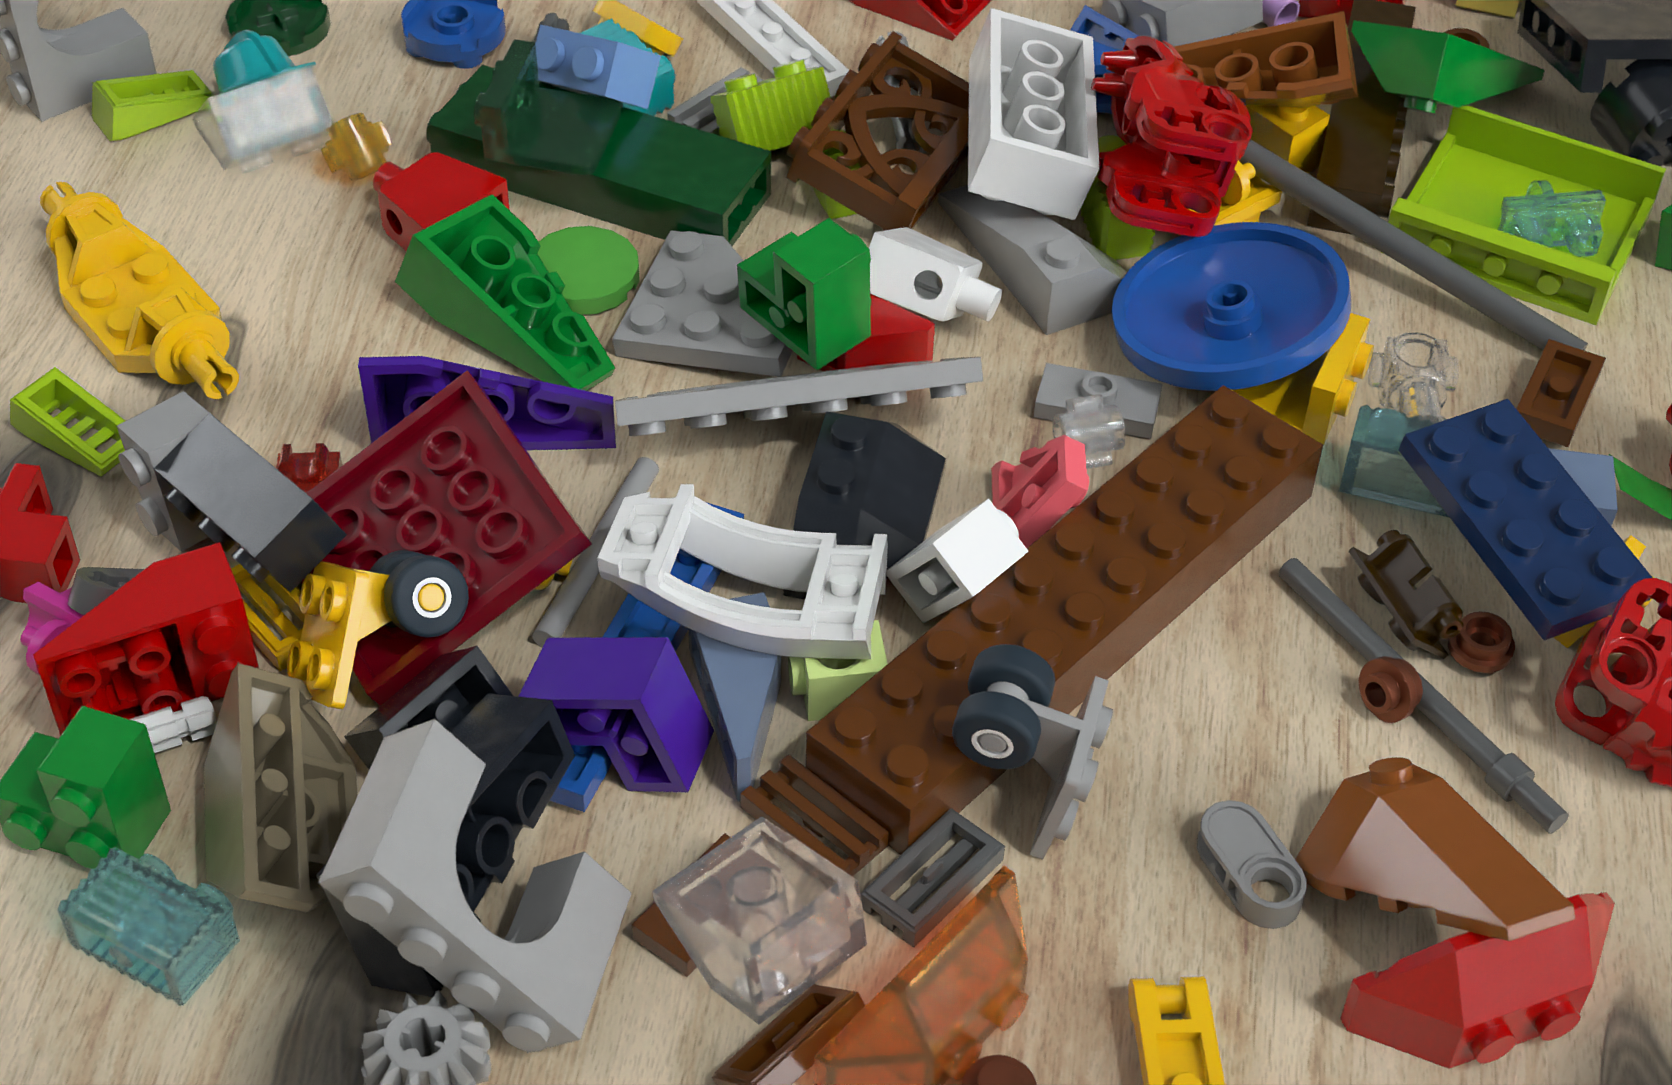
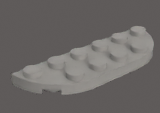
(815, 391)

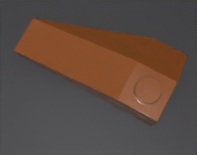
(1279, 64)
(1424, 848)

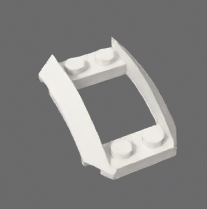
(838, 579)

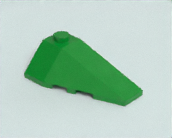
(1438, 66)
(491, 286)

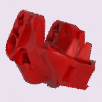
(1176, 137)
(1634, 687)

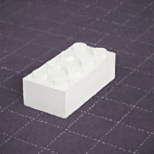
(1032, 115)

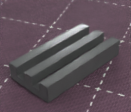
(899, 913)

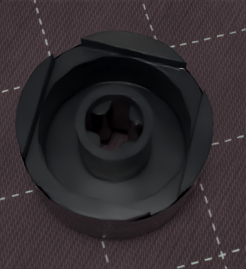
(1638, 112)

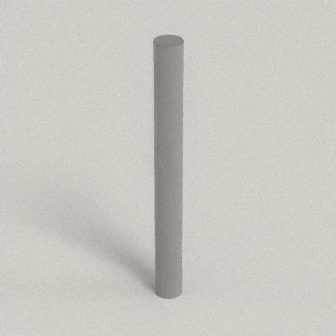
(586, 567)

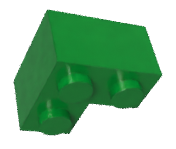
(811, 291)
(85, 790)

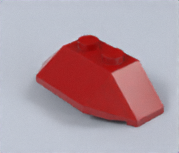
(1483, 992)

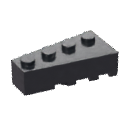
(524, 763)

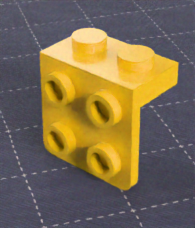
(1323, 388)

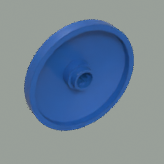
(1232, 306)

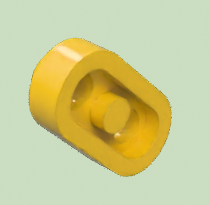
(649, 32)

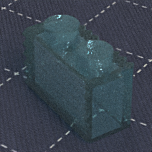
(1377, 467)
(150, 923)

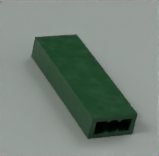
(648, 179)

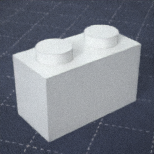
(957, 561)

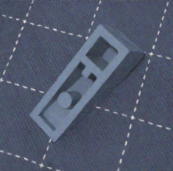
(740, 698)

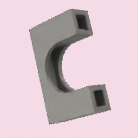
(57, 67)
(401, 878)

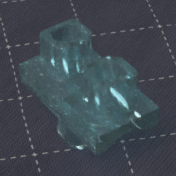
(1556, 218)

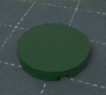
(292, 23)

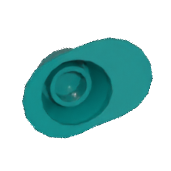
(251, 59)

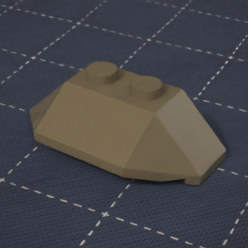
(273, 792)

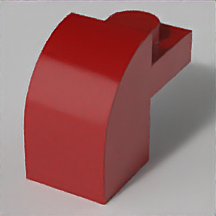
(31, 539)

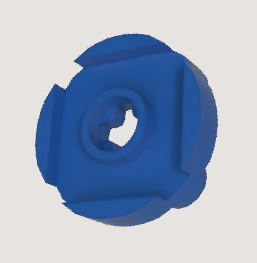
(453, 30)

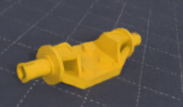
(134, 295)

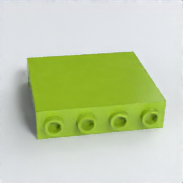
(1494, 157)

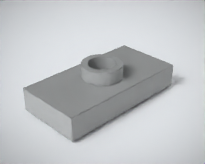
(1135, 398)

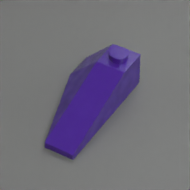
(536, 411)

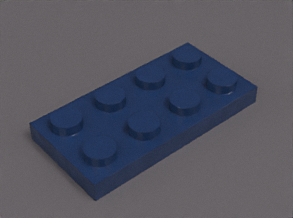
(1524, 517)

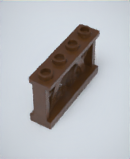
(890, 196)

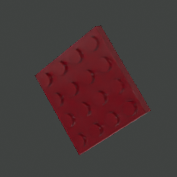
(456, 490)

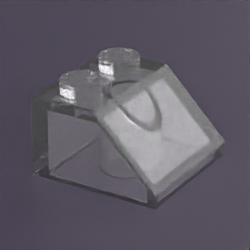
(265, 119)
(764, 917)

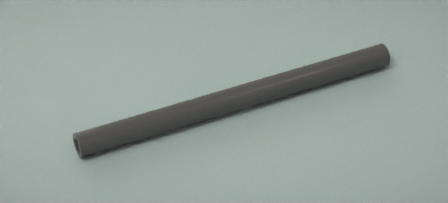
(1407, 250)

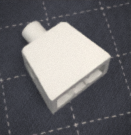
(908, 270)

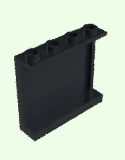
(1584, 34)

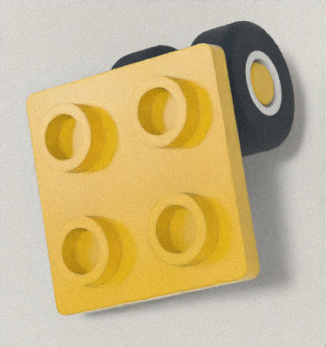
(346, 604)

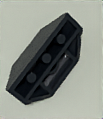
(869, 482)

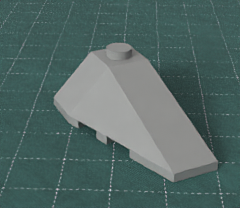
(1039, 261)

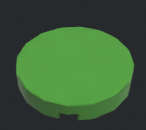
(593, 265)

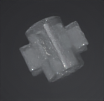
(1094, 425)

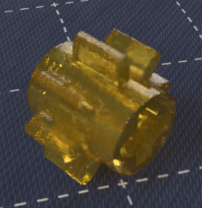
(356, 146)

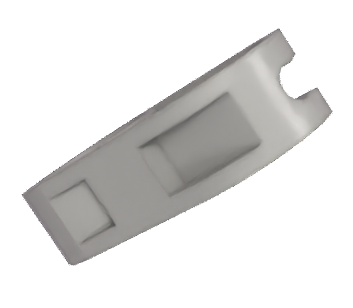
(1243, 850)

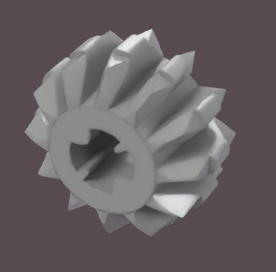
(427, 1046)

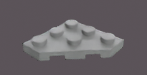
(693, 312)

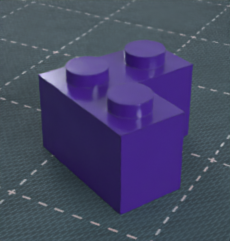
(631, 702)

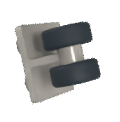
(1011, 722)

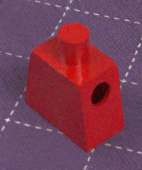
(430, 192)

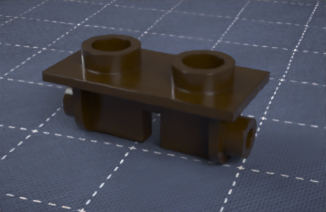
(1418, 613)

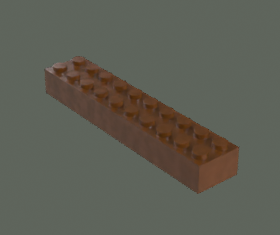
(1077, 599)

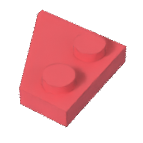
(1041, 486)

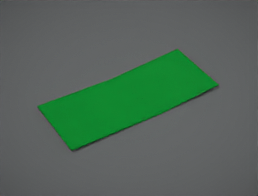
(1644, 489)

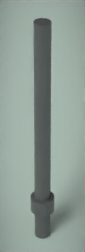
(1504, 772)

